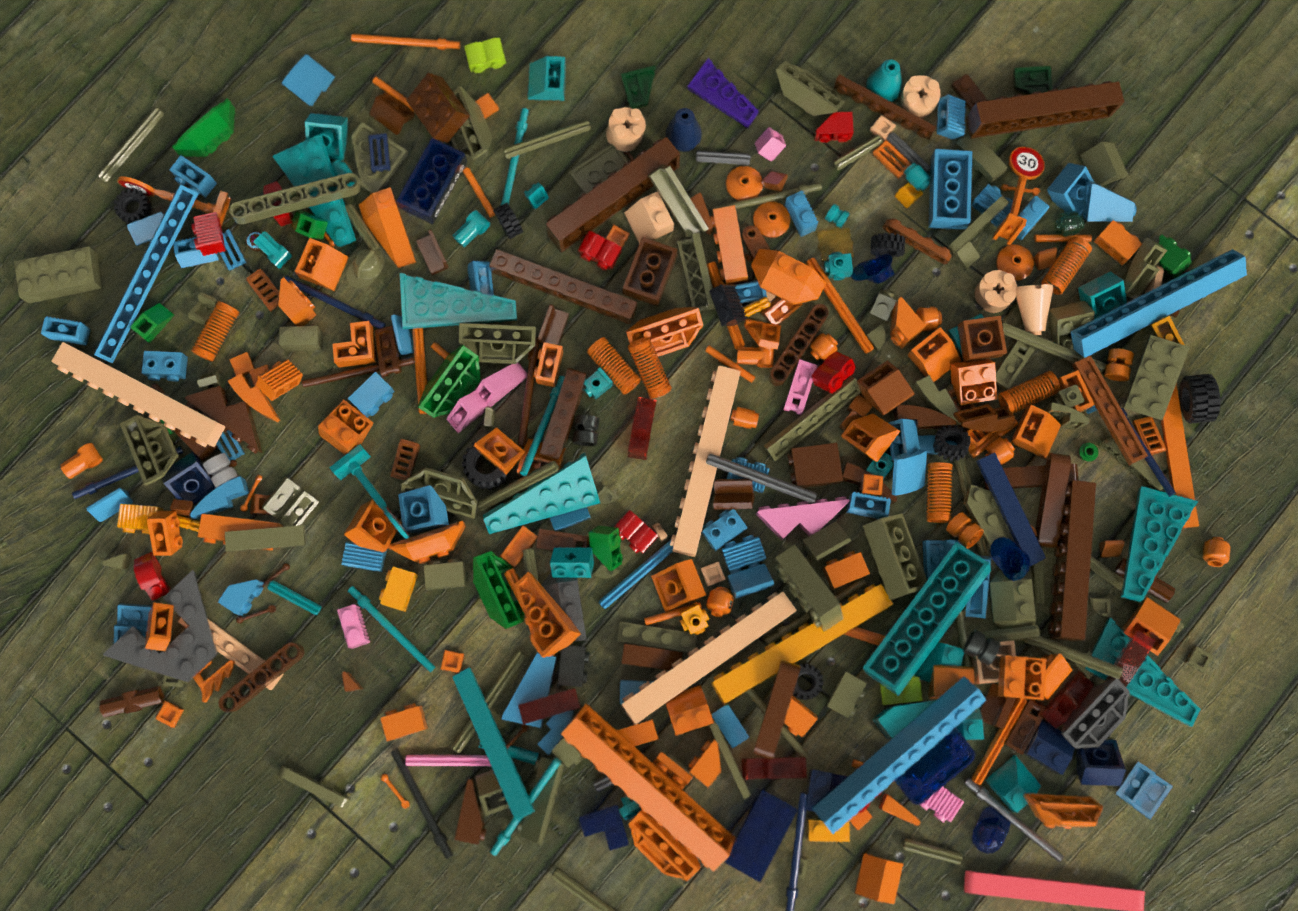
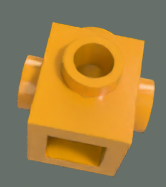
(691, 612)

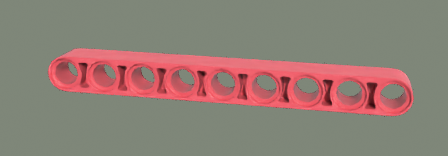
(1054, 891)

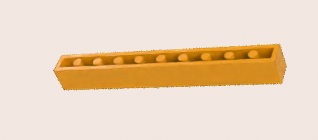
(799, 645)

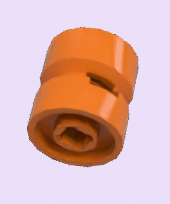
(1118, 366)
(966, 532)

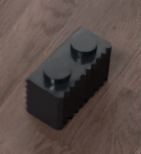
(728, 305)

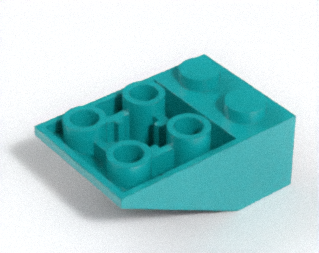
(896, 718)

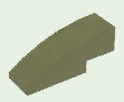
(982, 157)
(1143, 268)
(934, 399)

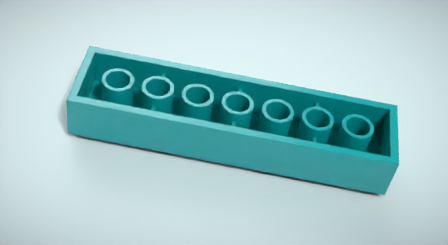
(927, 618)

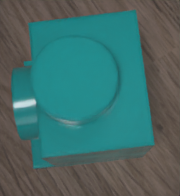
(597, 391)
(886, 461)

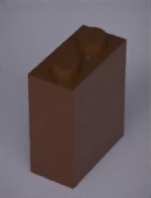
(815, 465)

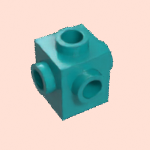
(838, 266)

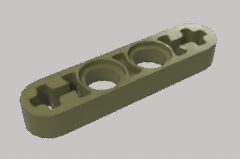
(978, 224)
(1138, 469)
(314, 787)

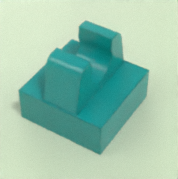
(536, 195)
(630, 808)

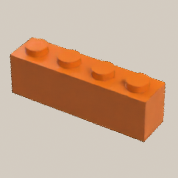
(730, 245)
(213, 527)

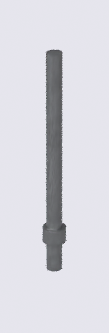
(982, 794)

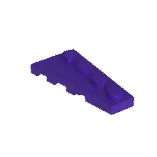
(719, 92)

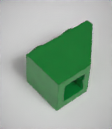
(309, 224)
(1175, 259)
(152, 322)
(606, 546)

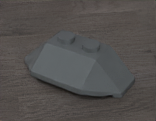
(567, 596)
(1097, 715)

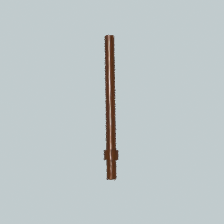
(533, 358)
(352, 373)

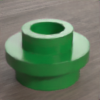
(1083, 454)

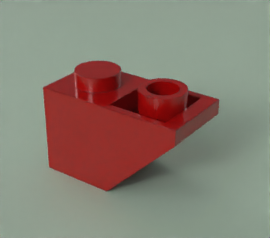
(836, 127)

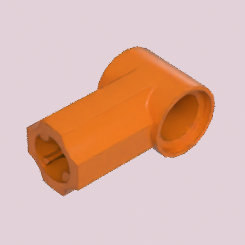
(756, 356)
(86, 457)

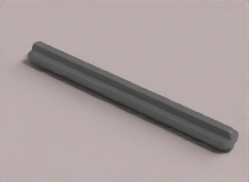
(761, 478)

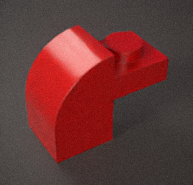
(149, 576)

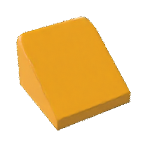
(908, 195)

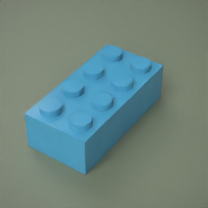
(950, 189)

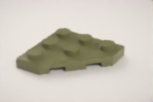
(374, 181)
(987, 514)

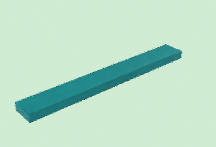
(493, 744)

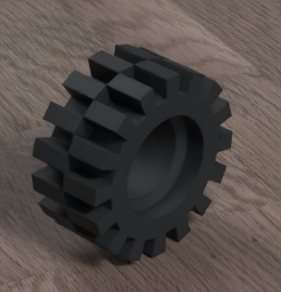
(125, 199)
(508, 220)
(888, 244)
(951, 451)
(816, 686)

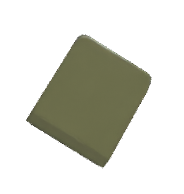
(966, 255)
(121, 561)

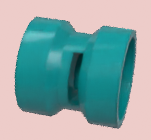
(837, 215)

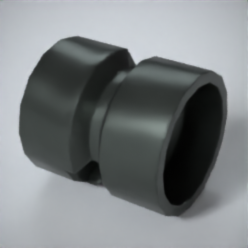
(586, 430)
(980, 646)

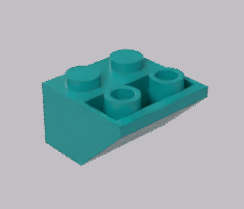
(547, 79)

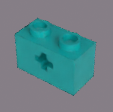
(572, 562)

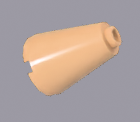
(1034, 306)

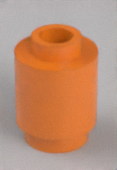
(744, 418)

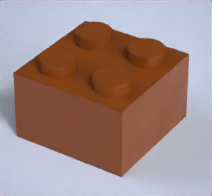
(982, 338)

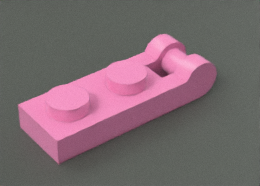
(800, 387)

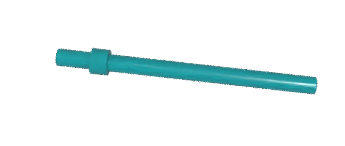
(521, 127)
(542, 427)
(364, 602)
(504, 836)

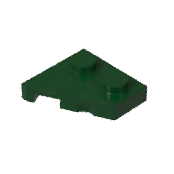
(1033, 79)
(638, 86)

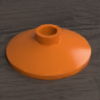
(744, 191)
(769, 227)
(1006, 262)

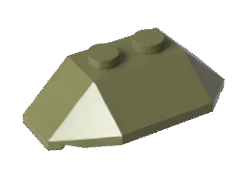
(807, 90)
(474, 135)
(497, 342)
(150, 447)
(450, 488)
(1012, 601)

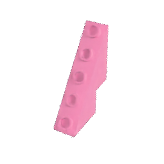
(486, 395)
(807, 516)

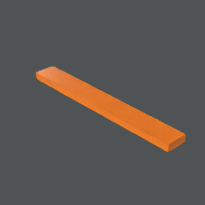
(1177, 455)

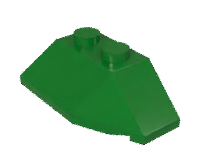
(207, 132)
(451, 382)
(495, 590)

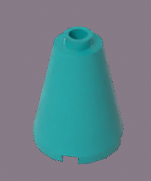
(886, 80)

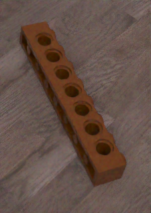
(563, 286)

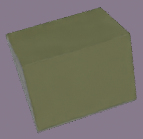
(1104, 163)
(825, 541)

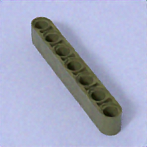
(286, 195)

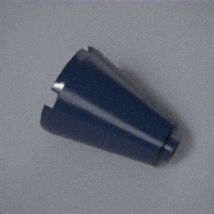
(684, 130)

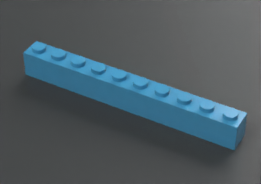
(145, 273)
(1158, 303)
(899, 754)

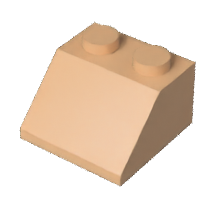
(649, 218)

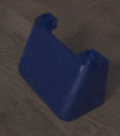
(936, 767)

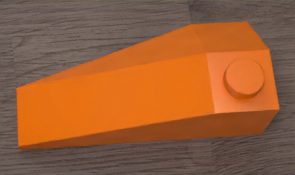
(386, 224)
(547, 622)

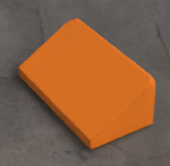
(779, 310)

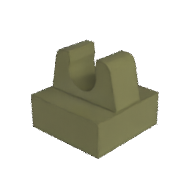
(207, 379)

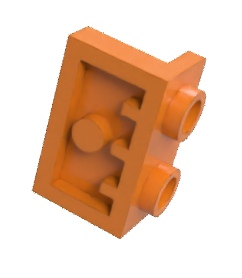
(672, 770)

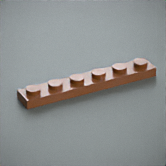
(1110, 411)

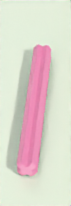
(447, 760)

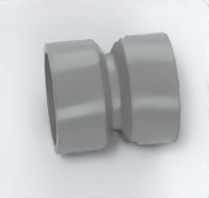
(219, 468)

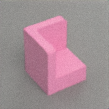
(770, 144)

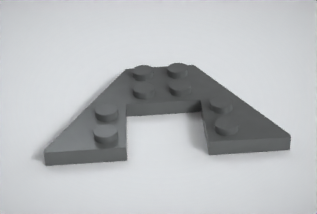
(188, 652)

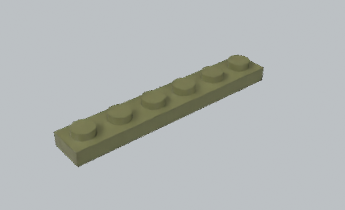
(812, 419)

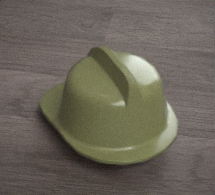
(365, 268)

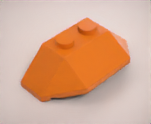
(787, 277)
(668, 330)
(430, 544)
(1064, 810)
(661, 848)

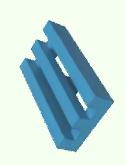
(236, 264)
(234, 455)

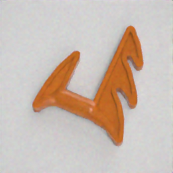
(215, 679)

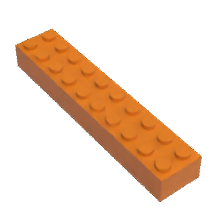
(649, 787)

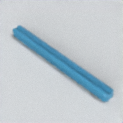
(636, 575)

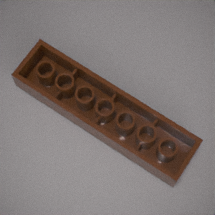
(1044, 109)
(611, 195)
(1073, 563)

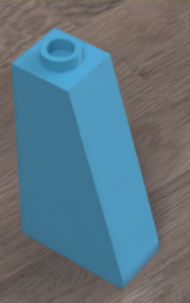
(533, 686)

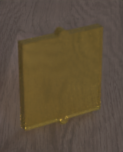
(835, 241)

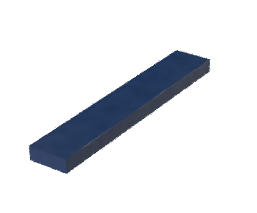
(1010, 507)

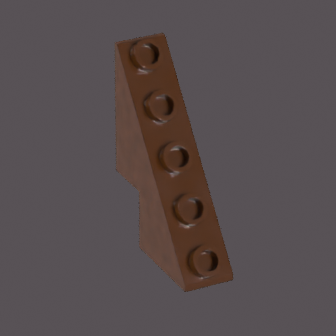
(564, 414)
(235, 417)

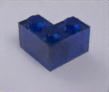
(609, 821)

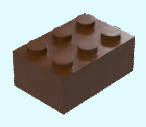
(437, 107)
(650, 271)

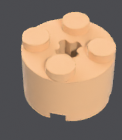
(920, 96)
(625, 129)
(987, 290)

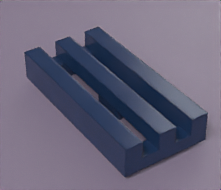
(381, 167)

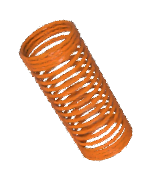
(1077, 250)
(227, 309)
(596, 348)
(653, 392)
(1008, 397)
(942, 512)

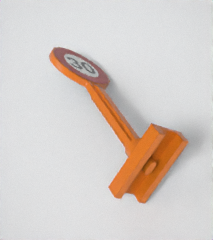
(1027, 165)
(221, 205)

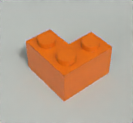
(360, 349)

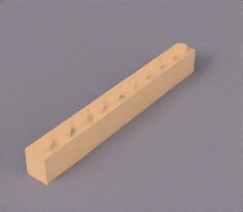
(138, 394)
(703, 475)
(707, 658)

